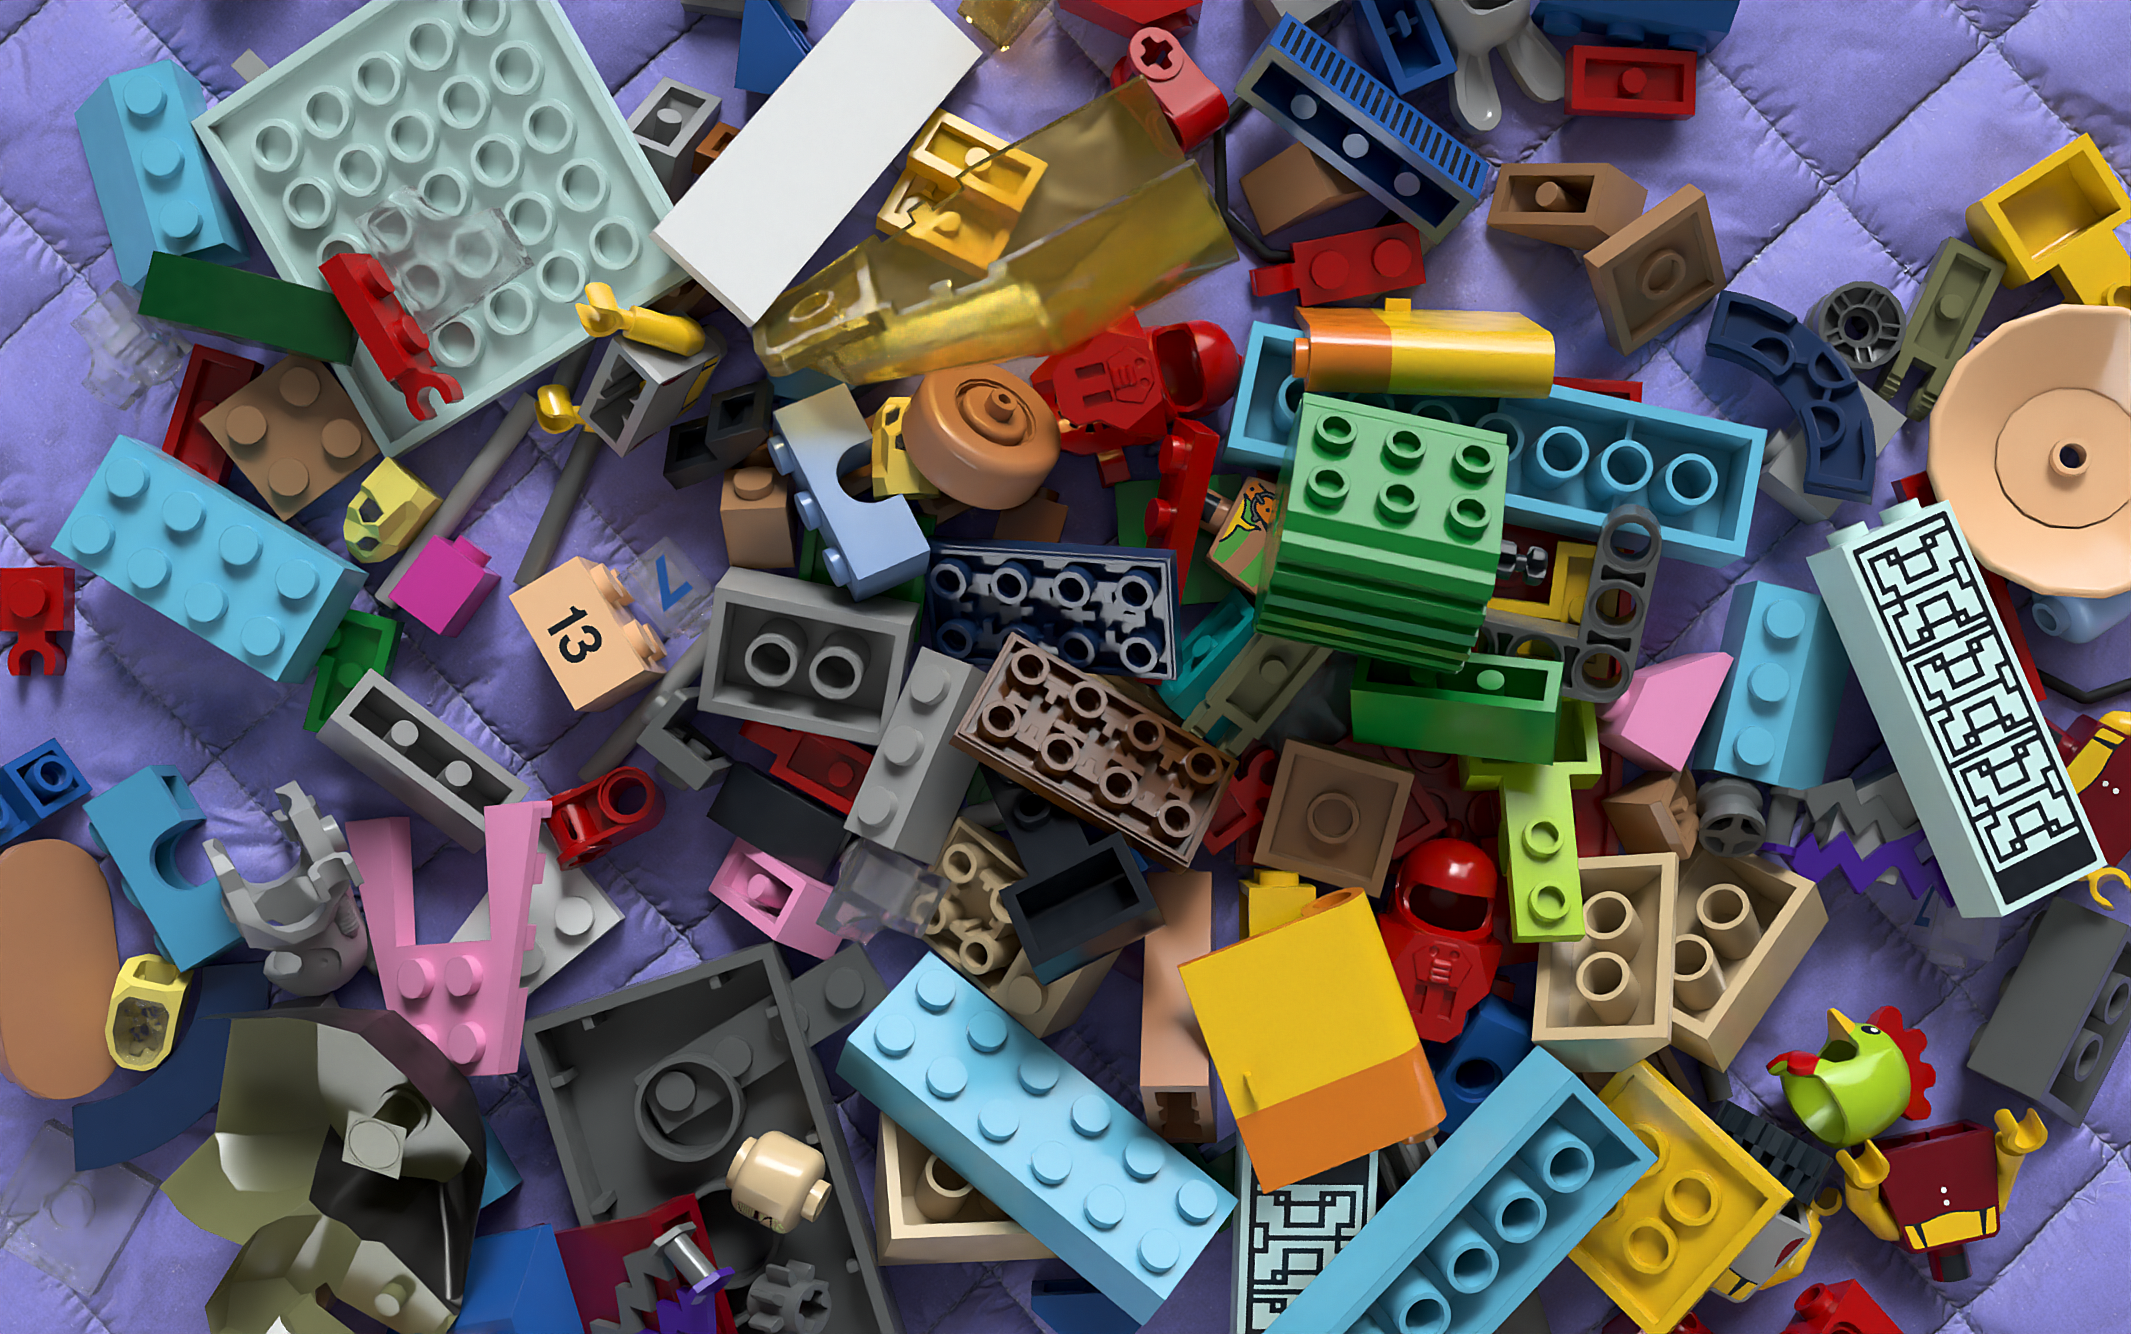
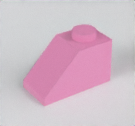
(1663, 710)
(775, 899)

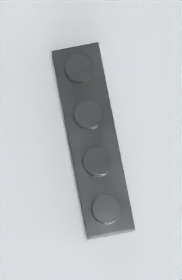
(754, 1045)

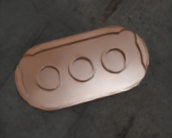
(55, 969)

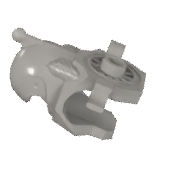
(323, 928)

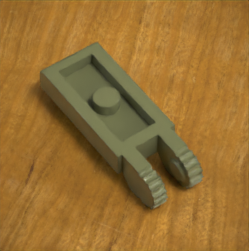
(1941, 322)
(1255, 690)

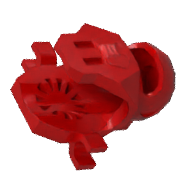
(1137, 386)
(1442, 933)

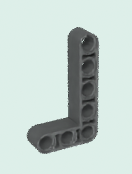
(1596, 631)

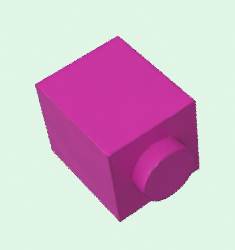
(446, 584)

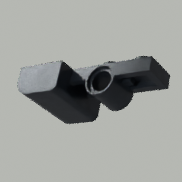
(1076, 895)

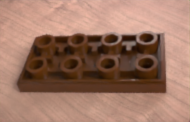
(1095, 753)

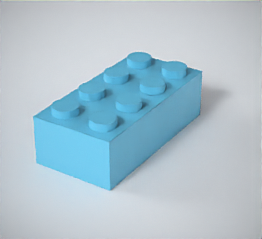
(210, 560)

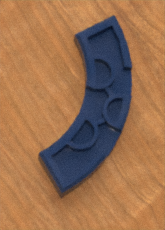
(1812, 382)
(183, 1087)

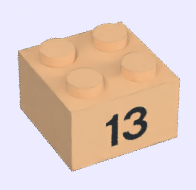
(590, 634)

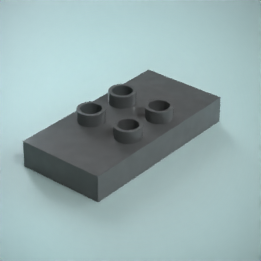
(626, 1164)

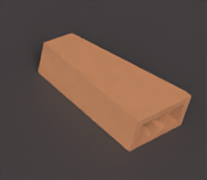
(1175, 1062)

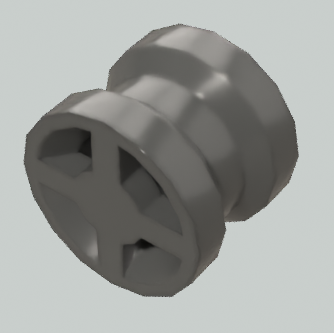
(1730, 816)

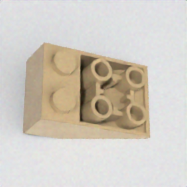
(981, 942)

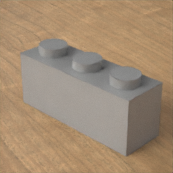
(419, 759)
(915, 773)

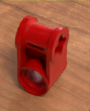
(1185, 95)
(597, 817)

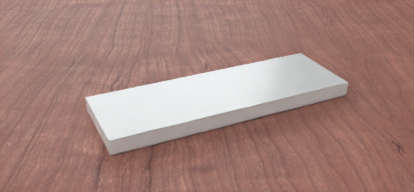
(814, 150)

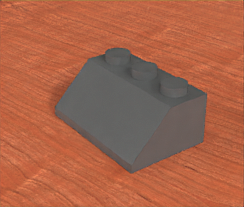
(2060, 1012)

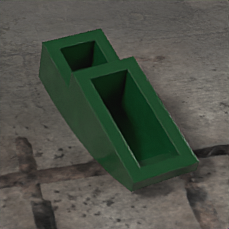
(247, 309)

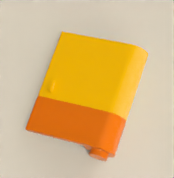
(1422, 352)
(1314, 1041)

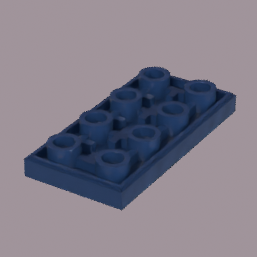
(1080, 602)

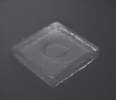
(70, 1219)

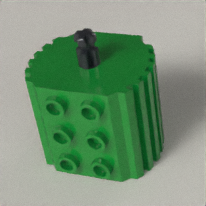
(1387, 535)

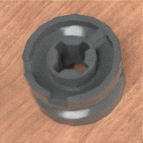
(1873, 313)

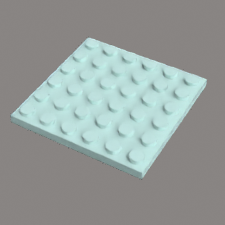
(477, 115)

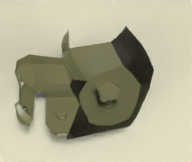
(337, 1162)

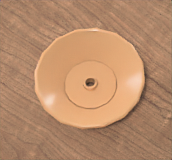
(1999, 440)

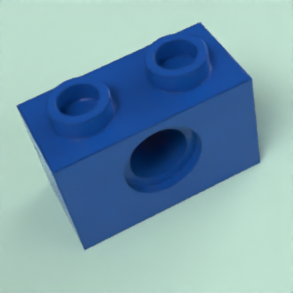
(1496, 1036)

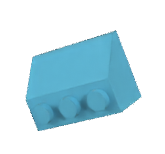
(156, 173)
(1780, 691)

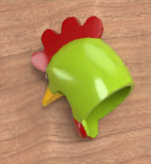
(1858, 1078)

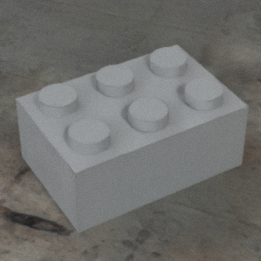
(806, 655)

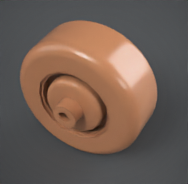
(981, 436)

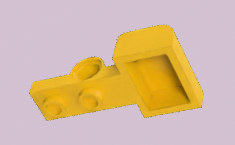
(2061, 223)

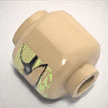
(778, 1181)

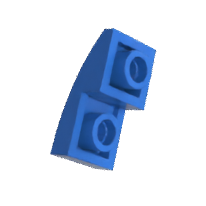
(37, 788)

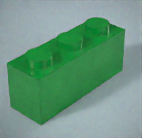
(1487, 710)

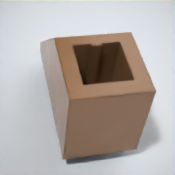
(759, 513)

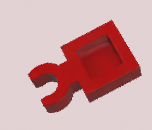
(37, 606)
(1237, 807)

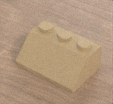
(1735, 948)
(1612, 992)
(934, 1214)

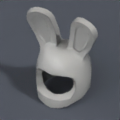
(1471, 32)

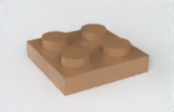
(1656, 269)
(293, 434)
(1334, 815)

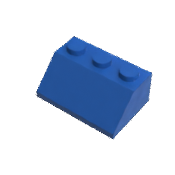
(1629, 23)
(516, 1287)

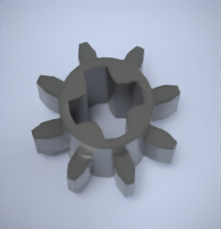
(789, 1300)

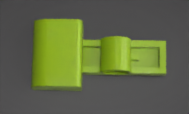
(1538, 826)

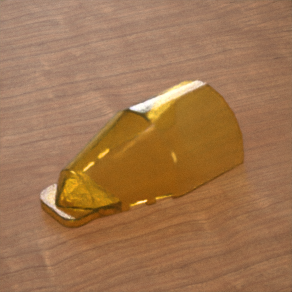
(1018, 260)

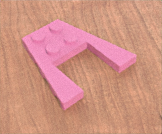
(456, 991)

